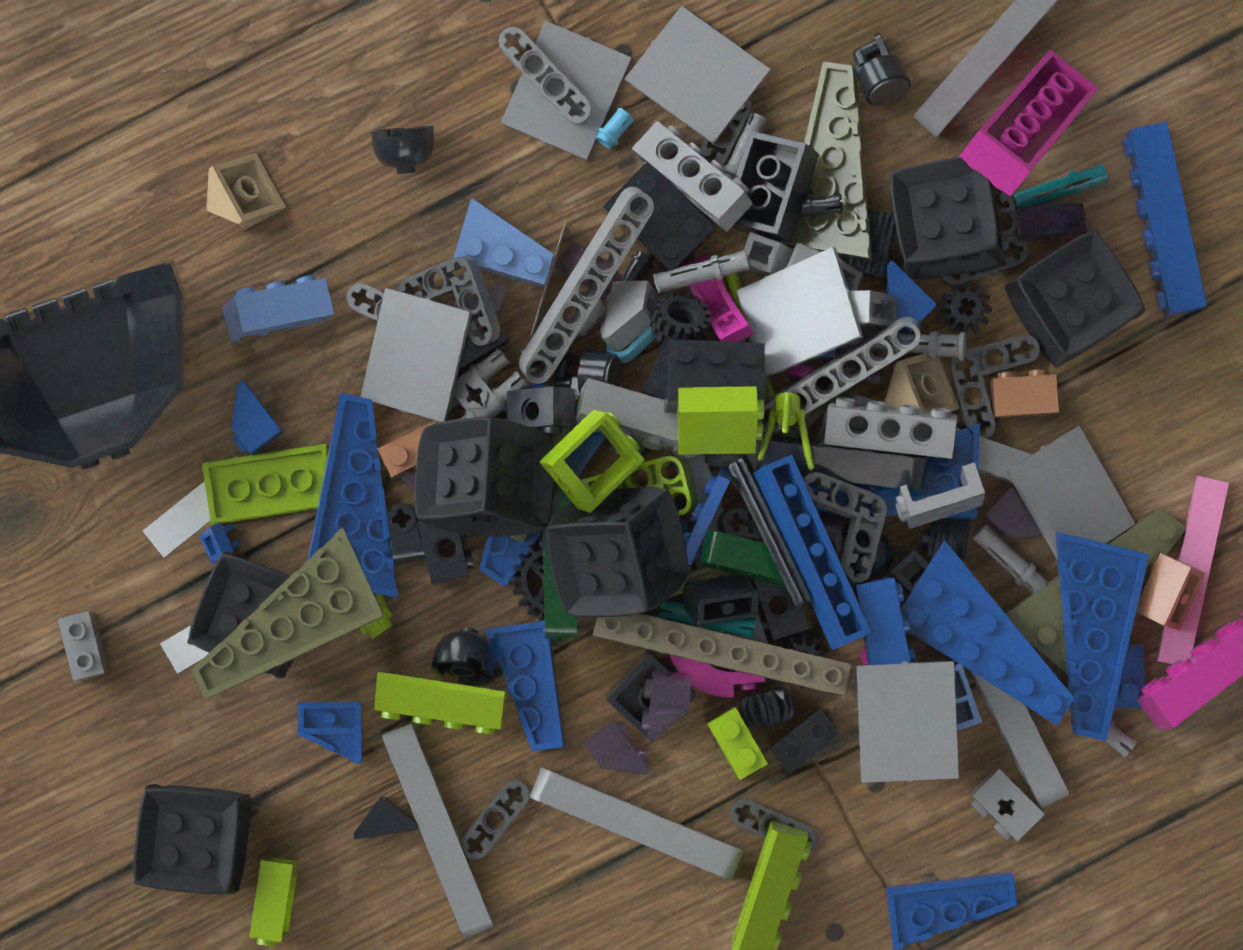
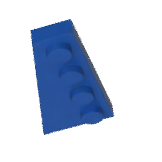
(531, 681)
(936, 906)

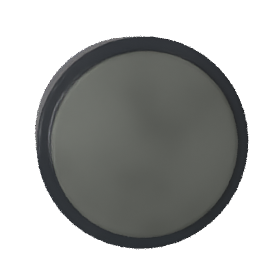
(882, 78)
(592, 364)

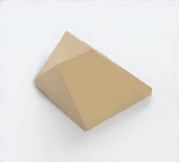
(242, 191)
(921, 383)

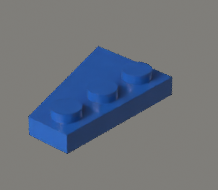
(704, 513)

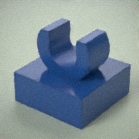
(216, 541)

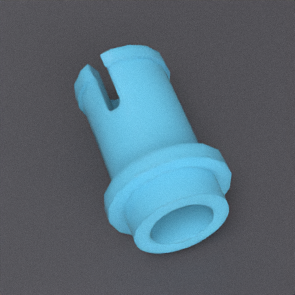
(614, 128)

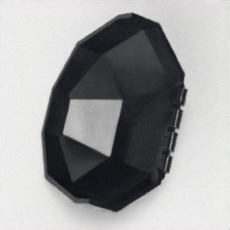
(94, 372)

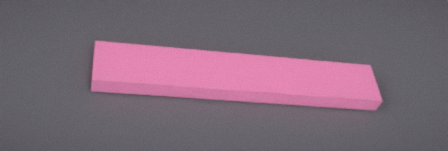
(1197, 551)

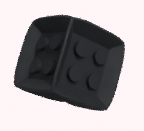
(945, 219)
(1074, 298)
(483, 477)
(620, 555)
(229, 598)
(191, 839)

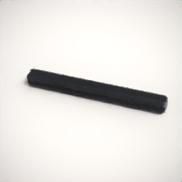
(770, 532)

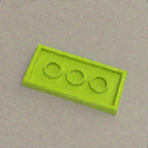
(264, 484)

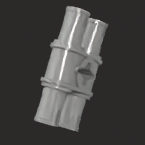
(478, 378)

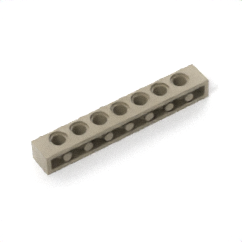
(726, 651)

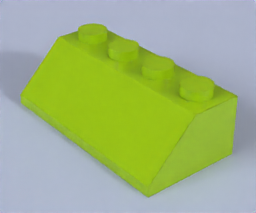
(440, 701)
(770, 888)

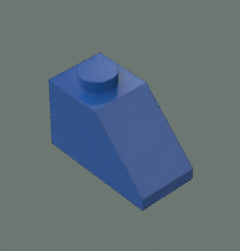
(910, 297)
(252, 422)

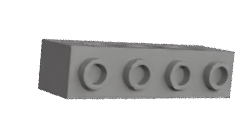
(722, 207)
(841, 433)

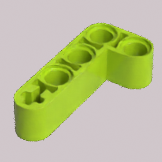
(659, 479)

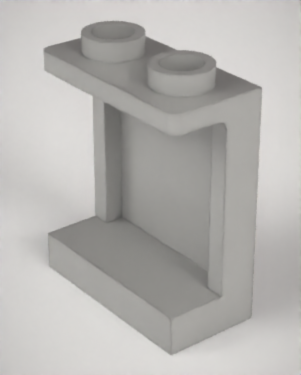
(942, 504)

